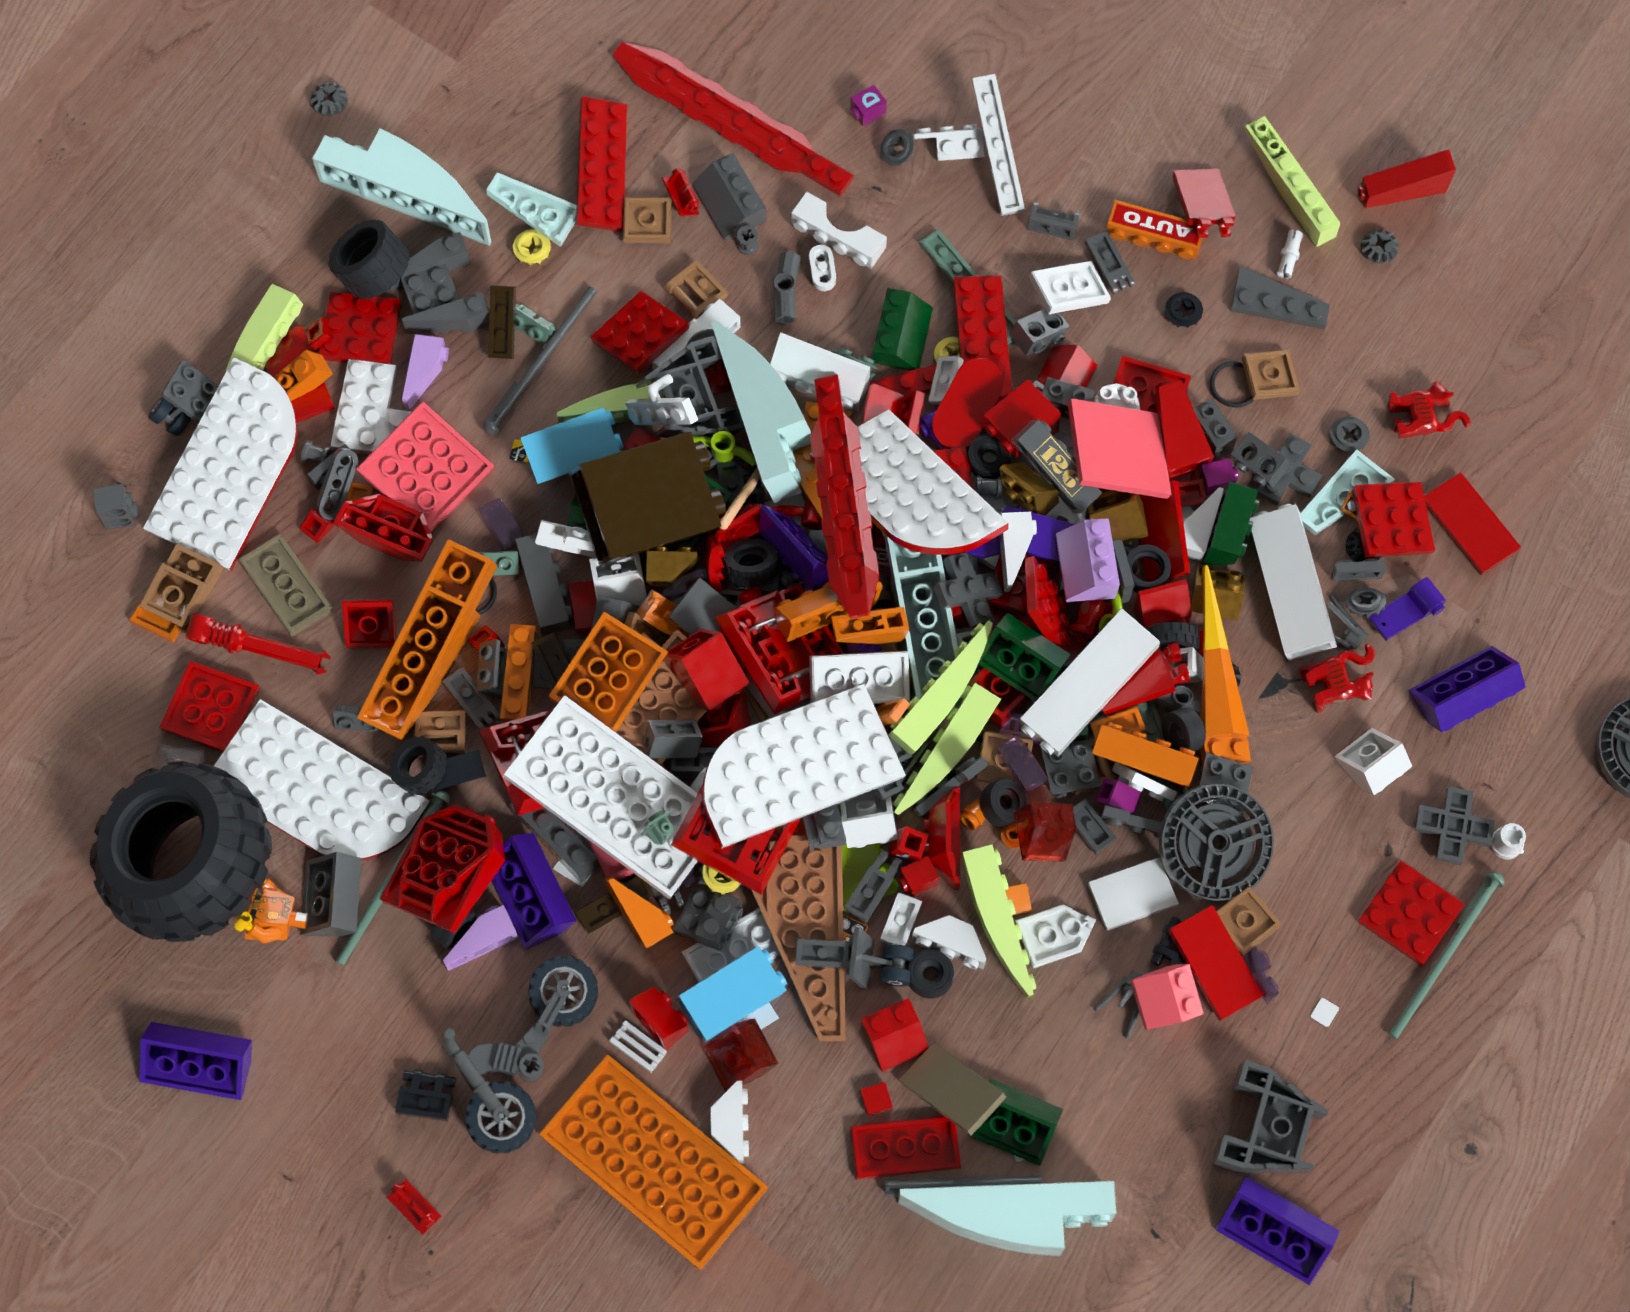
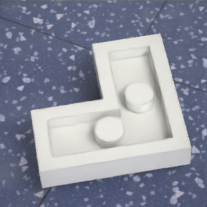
(1139, 781)

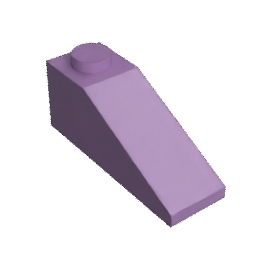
(424, 366)
(486, 934)

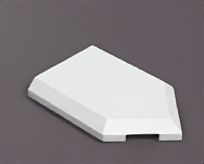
(1054, 934)

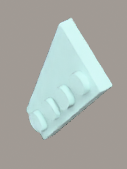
(537, 208)
(1327, 503)

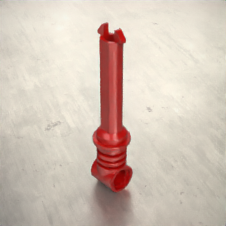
(234, 639)

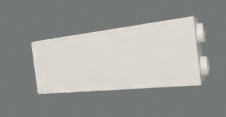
(1292, 582)
(1089, 683)

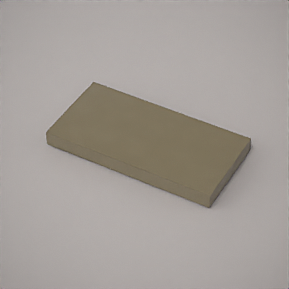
(285, 584)
(952, 1088)

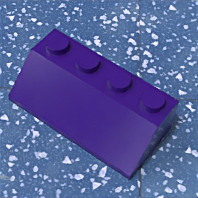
(794, 548)
(1468, 688)
(531, 892)
(195, 1060)
(1278, 1230)

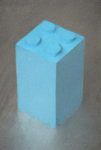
(570, 443)
(732, 994)

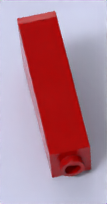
(1409, 180)
(1181, 431)

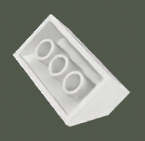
(802, 362)

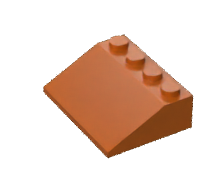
(609, 671)

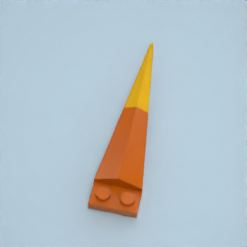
(1221, 701)

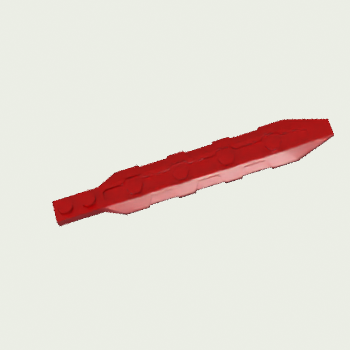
(730, 116)
(845, 514)

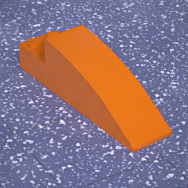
(429, 640)

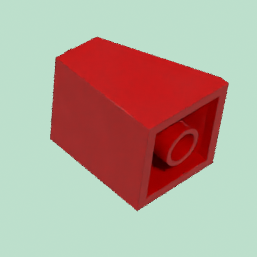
(1016, 412)
(707, 669)

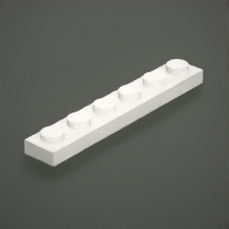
(998, 144)

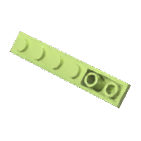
(1293, 183)
(267, 327)
(611, 400)
(940, 694)
(950, 745)
(996, 913)

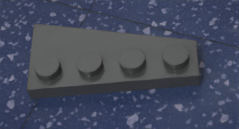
(1273, 300)

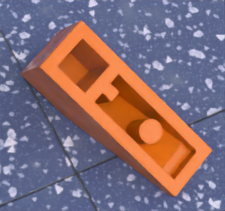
(877, 628)

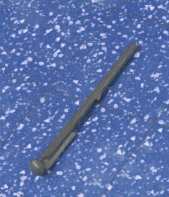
(491, 424)

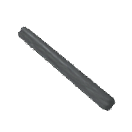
(893, 1187)

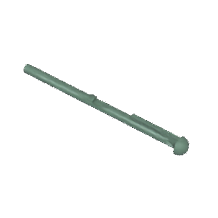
(439, 798)
(1492, 880)

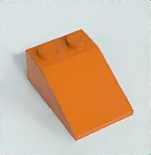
(644, 919)

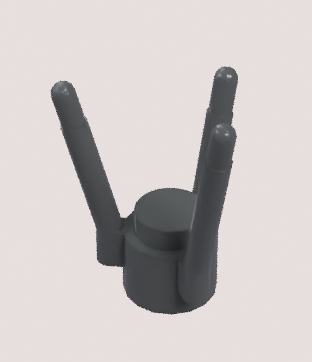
(1354, 634)
(1128, 989)

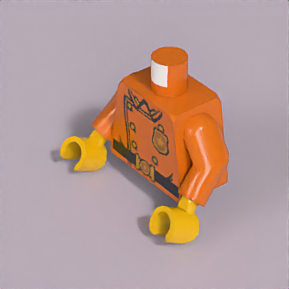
(270, 915)

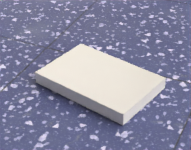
(1069, 287)
(1133, 894)

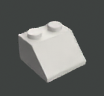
(1374, 760)
(868, 820)

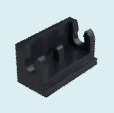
(462, 769)

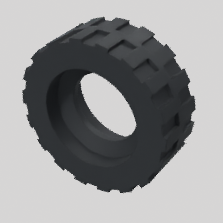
(751, 550)
(1168, 633)
(405, 756)

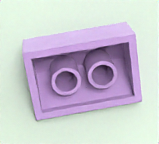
(1088, 561)

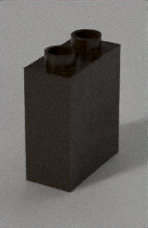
(647, 497)

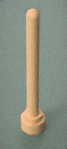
(740, 499)

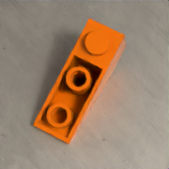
(303, 374)

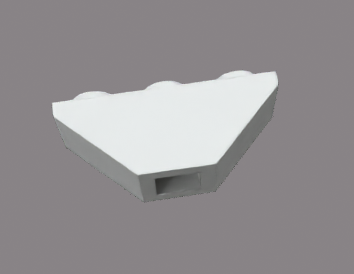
(953, 939)
(729, 1122)

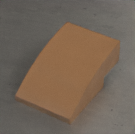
(181, 586)

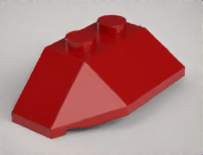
(743, 526)
(386, 527)
(944, 837)

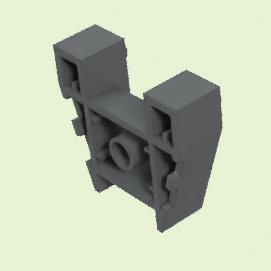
(433, 294)
(691, 383)
(1276, 1128)

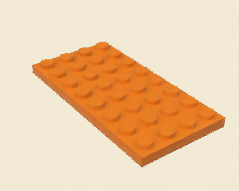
(654, 1162)

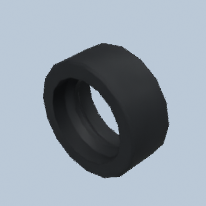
(1157, 555)

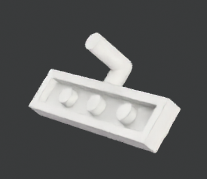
(661, 410)

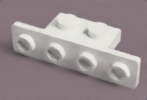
(955, 144)
(564, 538)

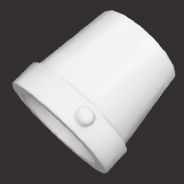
(1508, 841)

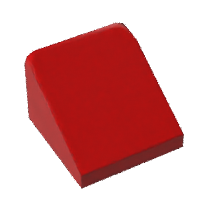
(316, 526)
(483, 635)

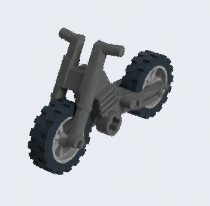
(510, 1059)

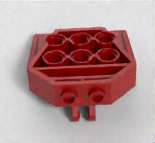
(446, 866)

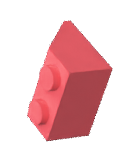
(1167, 996)

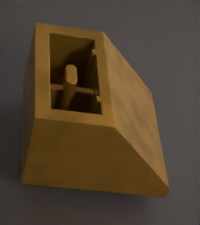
(1028, 489)
(1124, 514)
(668, 566)
(1228, 589)

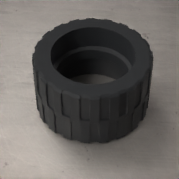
(369, 259)

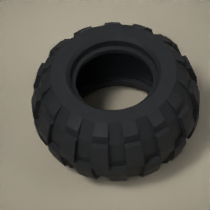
(216, 879)

